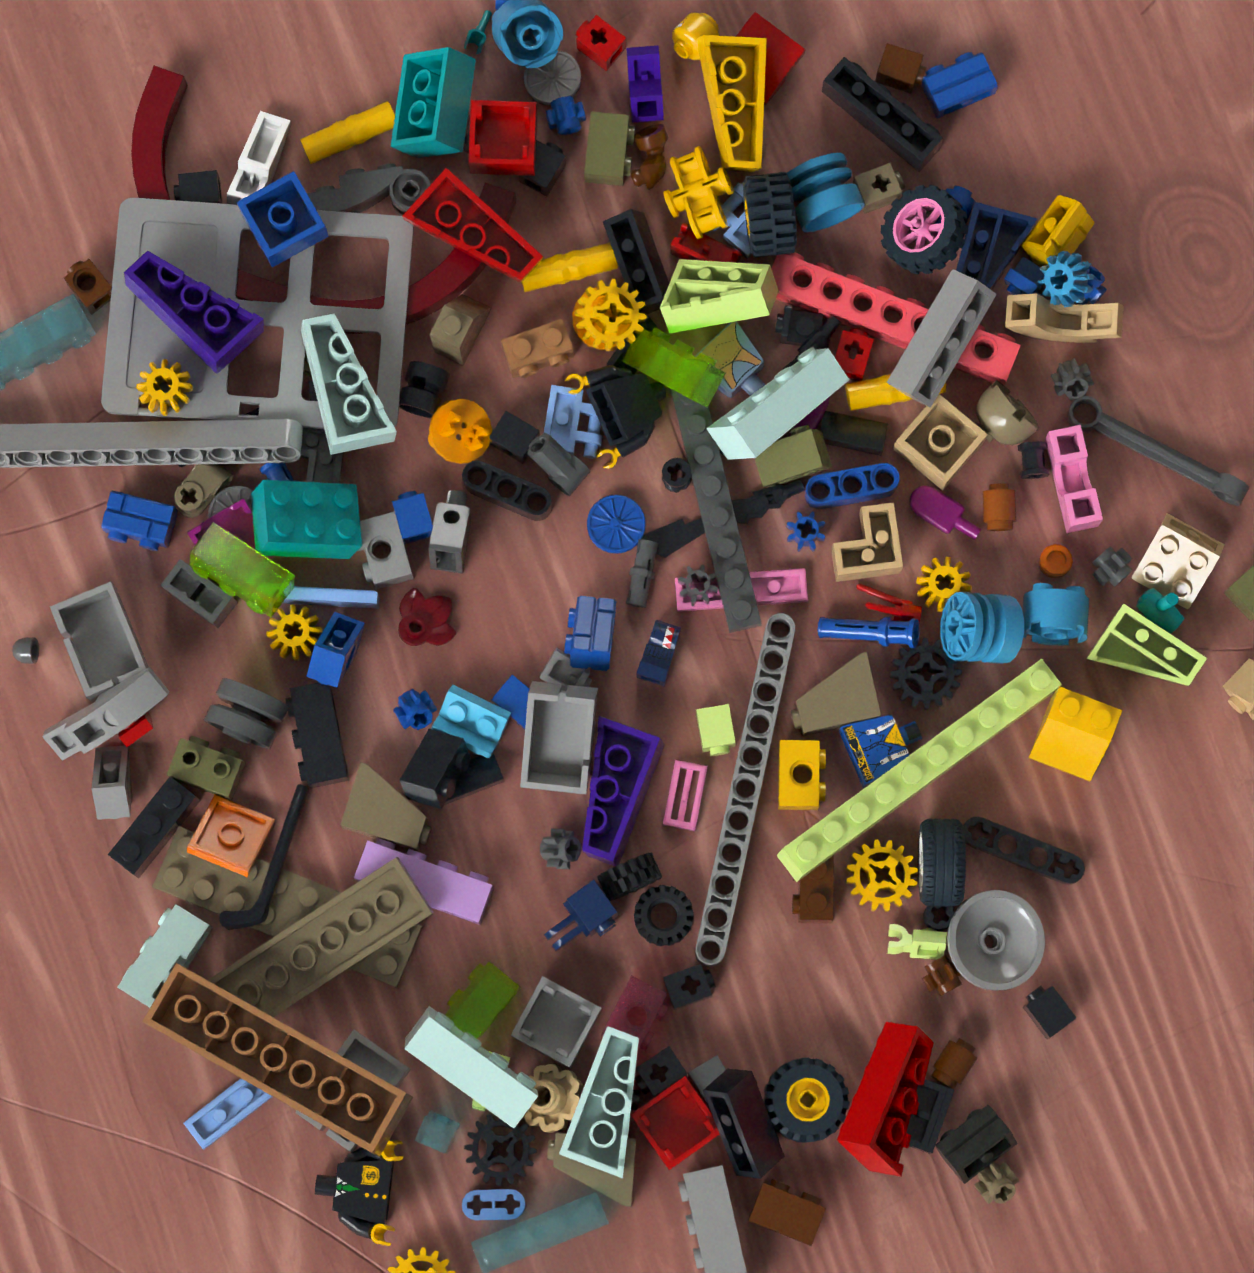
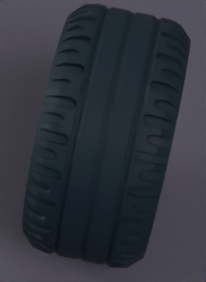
(941, 862)

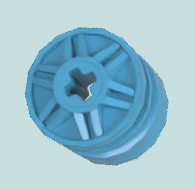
(823, 192)
(982, 627)

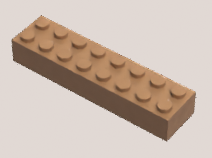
(278, 1059)

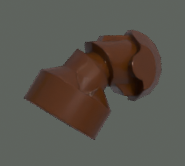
(652, 142)

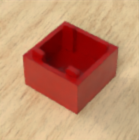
(502, 137)
(676, 1123)

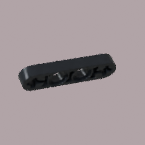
(1021, 855)

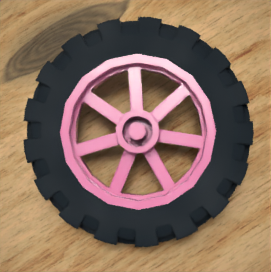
(943, 237)

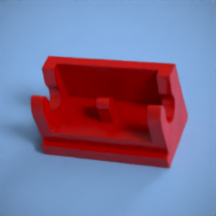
(688, 247)

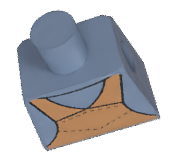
(737, 359)

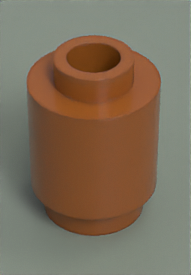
(999, 507)

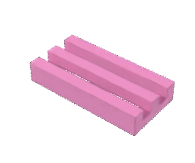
(680, 823)

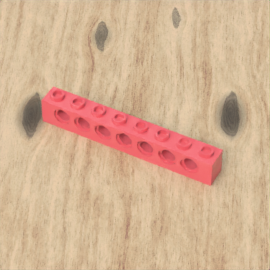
(873, 322)

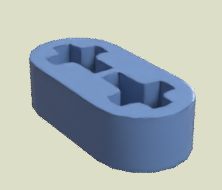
(493, 1213)

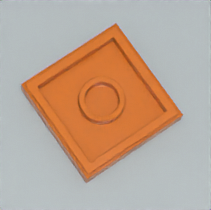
(230, 835)

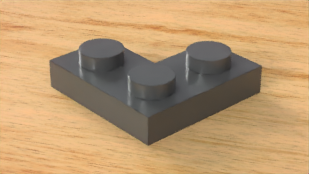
(321, 465)

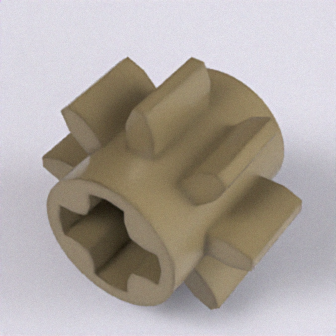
(997, 1183)

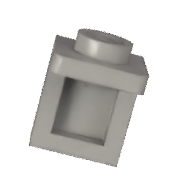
(560, 672)

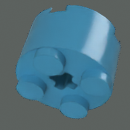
(543, 27)
(1055, 614)

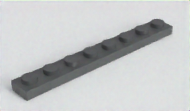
(717, 514)

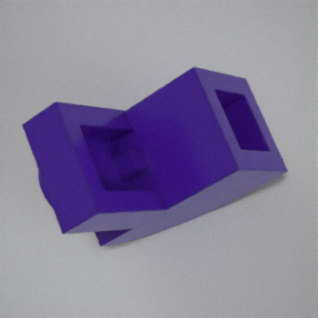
(645, 84)

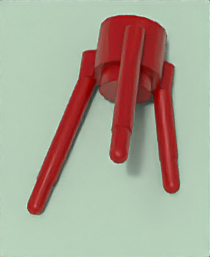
(902, 611)

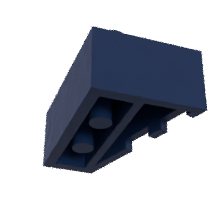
(992, 242)

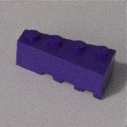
(200, 317)
(618, 786)

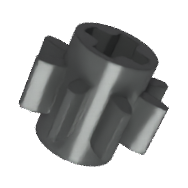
(1072, 379)
(1112, 566)
(701, 576)
(560, 848)

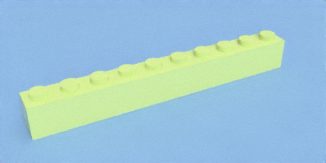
(918, 770)

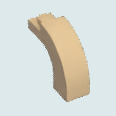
(1040, 319)

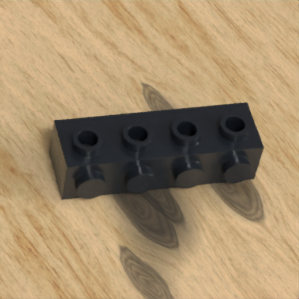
(882, 114)

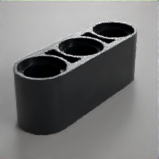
(495, 479)

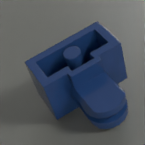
(591, 913)

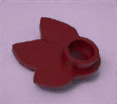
(428, 615)

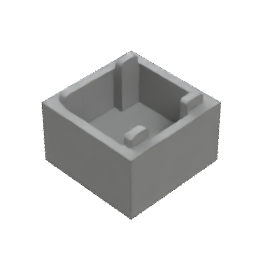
(556, 1022)

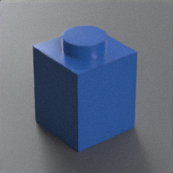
(413, 517)

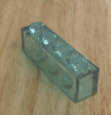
(43, 339)
(539, 1232)

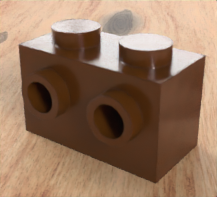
(815, 895)
(787, 1213)

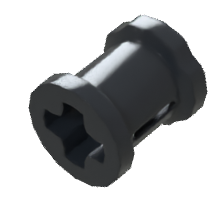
(1033, 460)
(681, 483)
(942, 925)

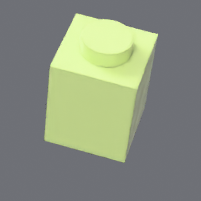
(716, 729)

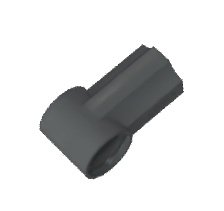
(563, 468)

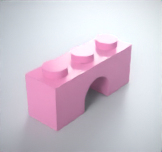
(1069, 469)

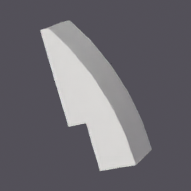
(259, 156)

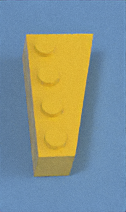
(735, 92)

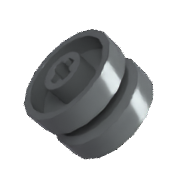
(245, 716)

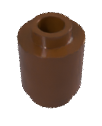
(954, 1063)

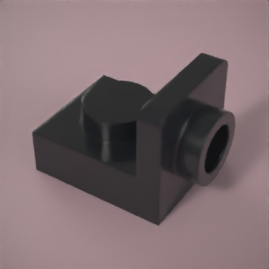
(797, 325)

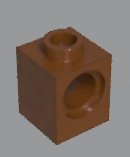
(900, 68)
(98, 295)

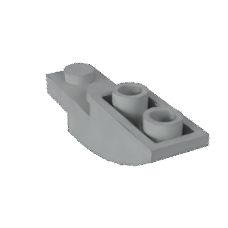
(107, 716)

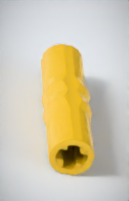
(348, 132)
(571, 266)
(874, 393)

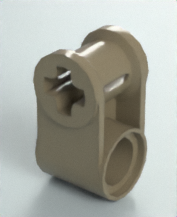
(203, 483)

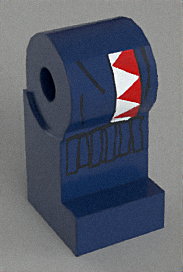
(659, 653)

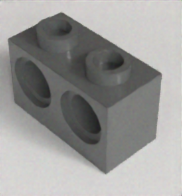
(199, 594)

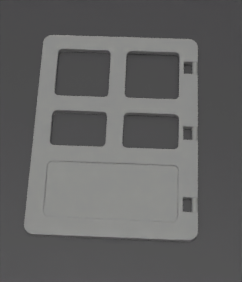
(206, 246)

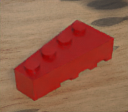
(467, 223)
(887, 1098)

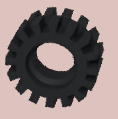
(629, 876)
(659, 895)

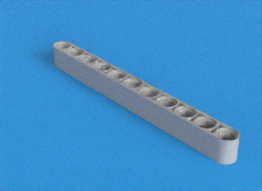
(150, 443)
(752, 774)

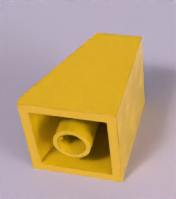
(1074, 733)

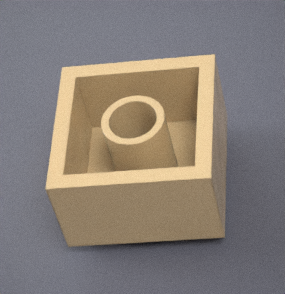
(940, 442)

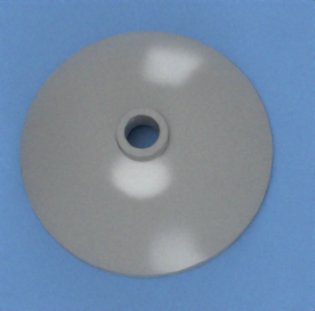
(1015, 935)

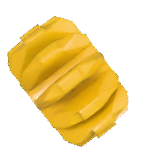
(174, 379)
(941, 573)
(291, 621)

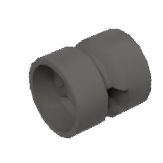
(407, 188)

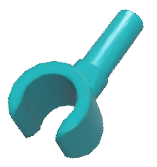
(478, 35)

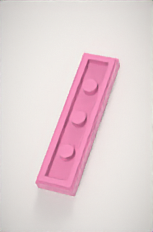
(768, 587)

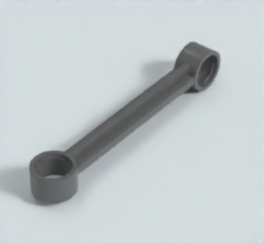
(1222, 485)

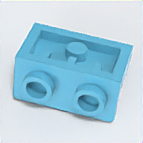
(472, 719)

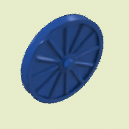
(616, 524)

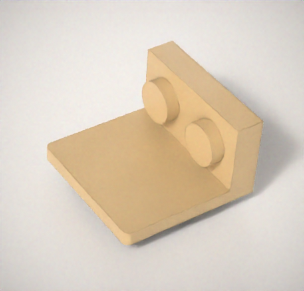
(1178, 560)

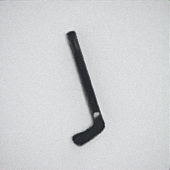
(259, 912)

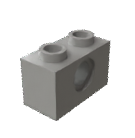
(395, 567)

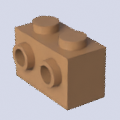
(537, 349)

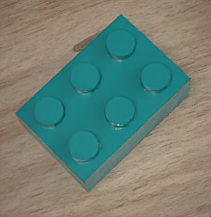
(433, 102)
(306, 519)

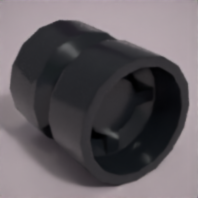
(414, 396)

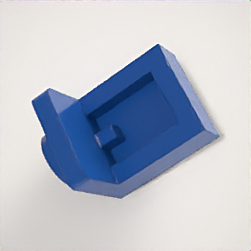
(1024, 278)

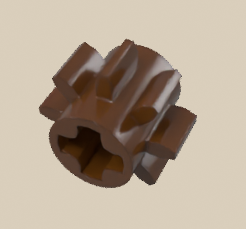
(941, 976)

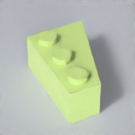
(717, 294)
(1145, 648)

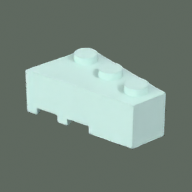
(174, 942)

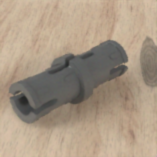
(642, 573)

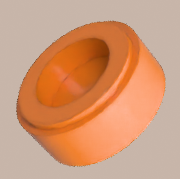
(1055, 561)

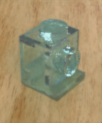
(437, 1132)

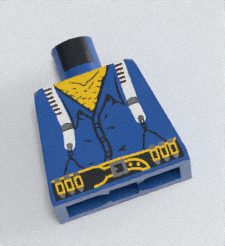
(877, 745)

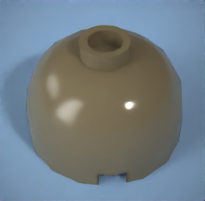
(1004, 416)

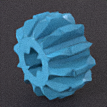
(1054, 279)

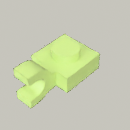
(921, 944)

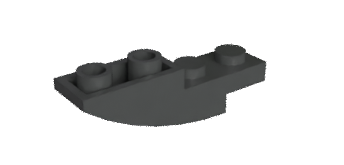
(357, 190)

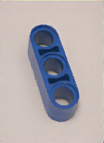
(863, 475)

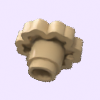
(564, 1092)

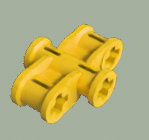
(698, 192)

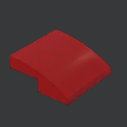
(781, 52)

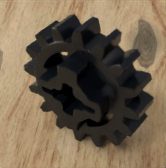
(910, 674)
(511, 1161)

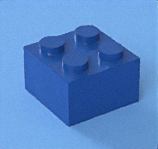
(282, 219)

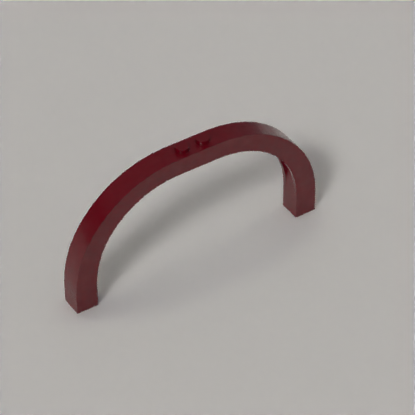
(148, 153)

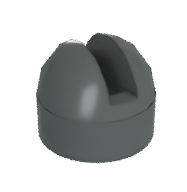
(26, 650)

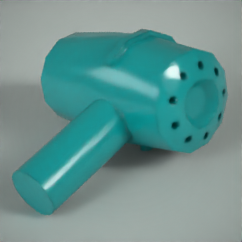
(1160, 609)

